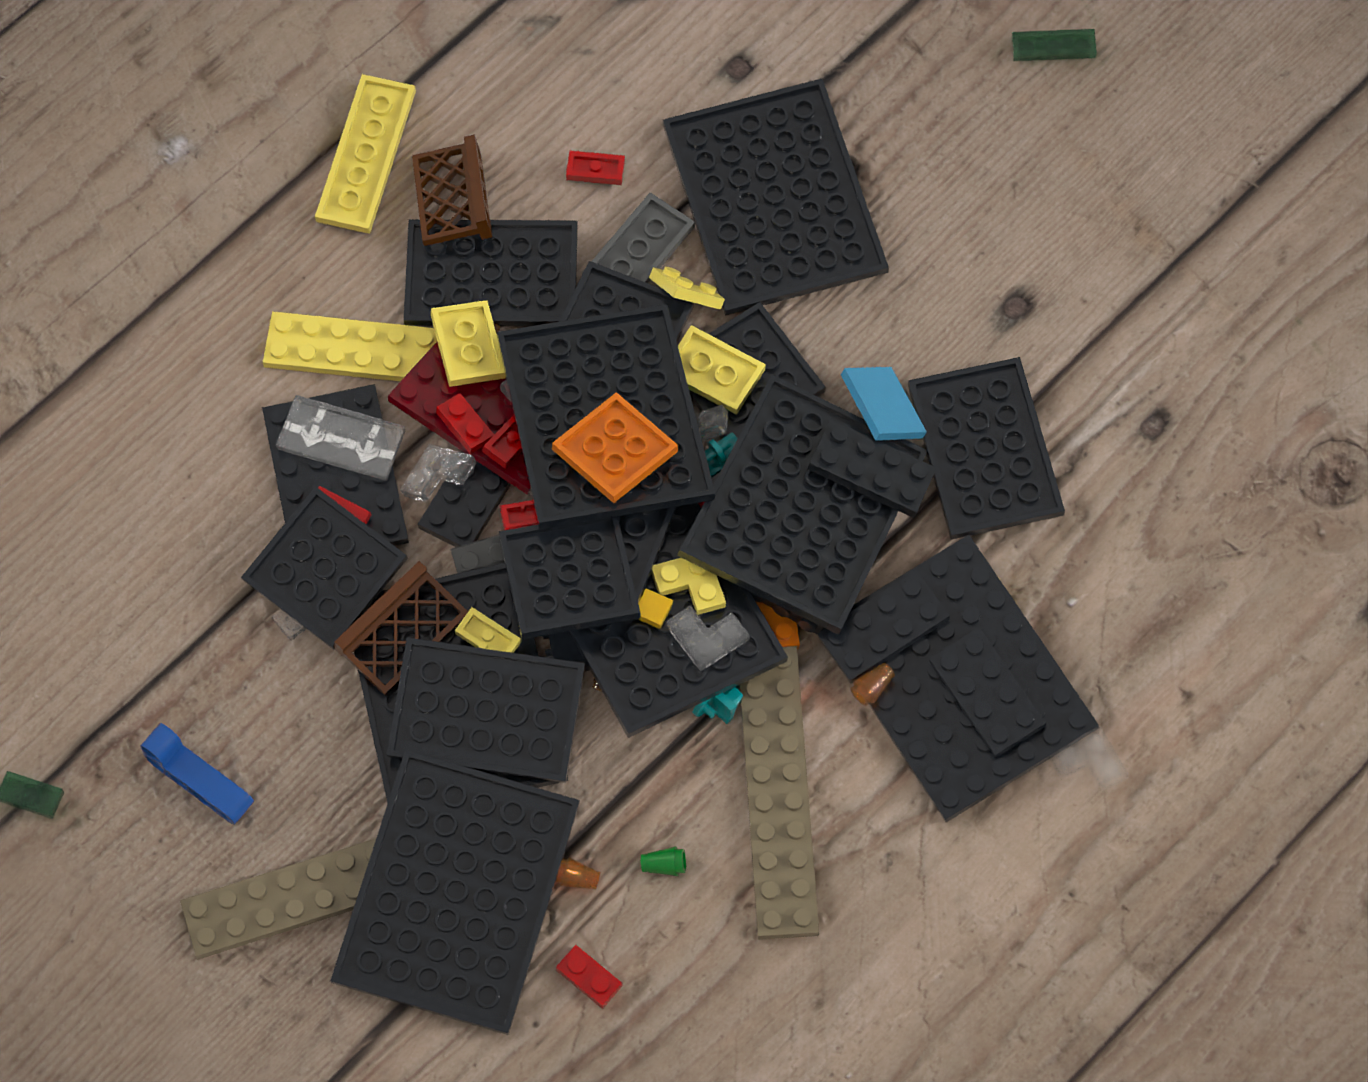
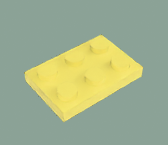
(468, 343)
(718, 369)

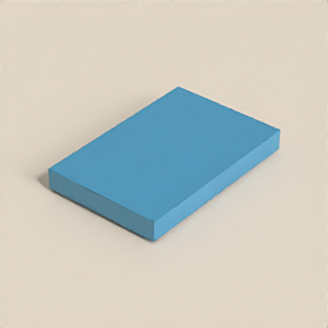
(883, 403)

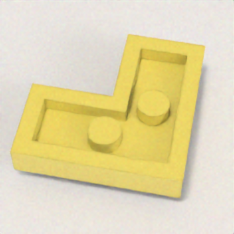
(684, 289)
(683, 575)
(486, 633)

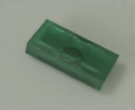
(30, 794)

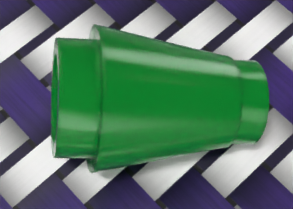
(665, 861)

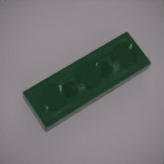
(1053, 45)

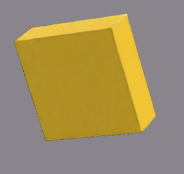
(654, 608)

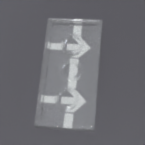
(341, 437)

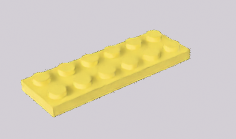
(365, 154)
(345, 346)

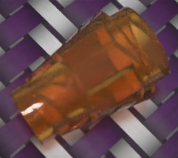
(872, 684)
(577, 875)

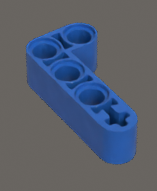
(172, 758)

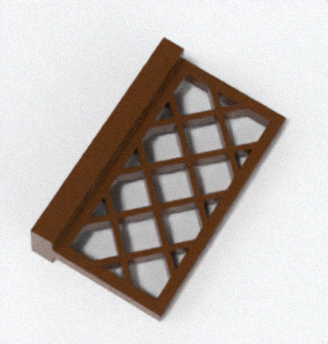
(475, 193)
(383, 609)

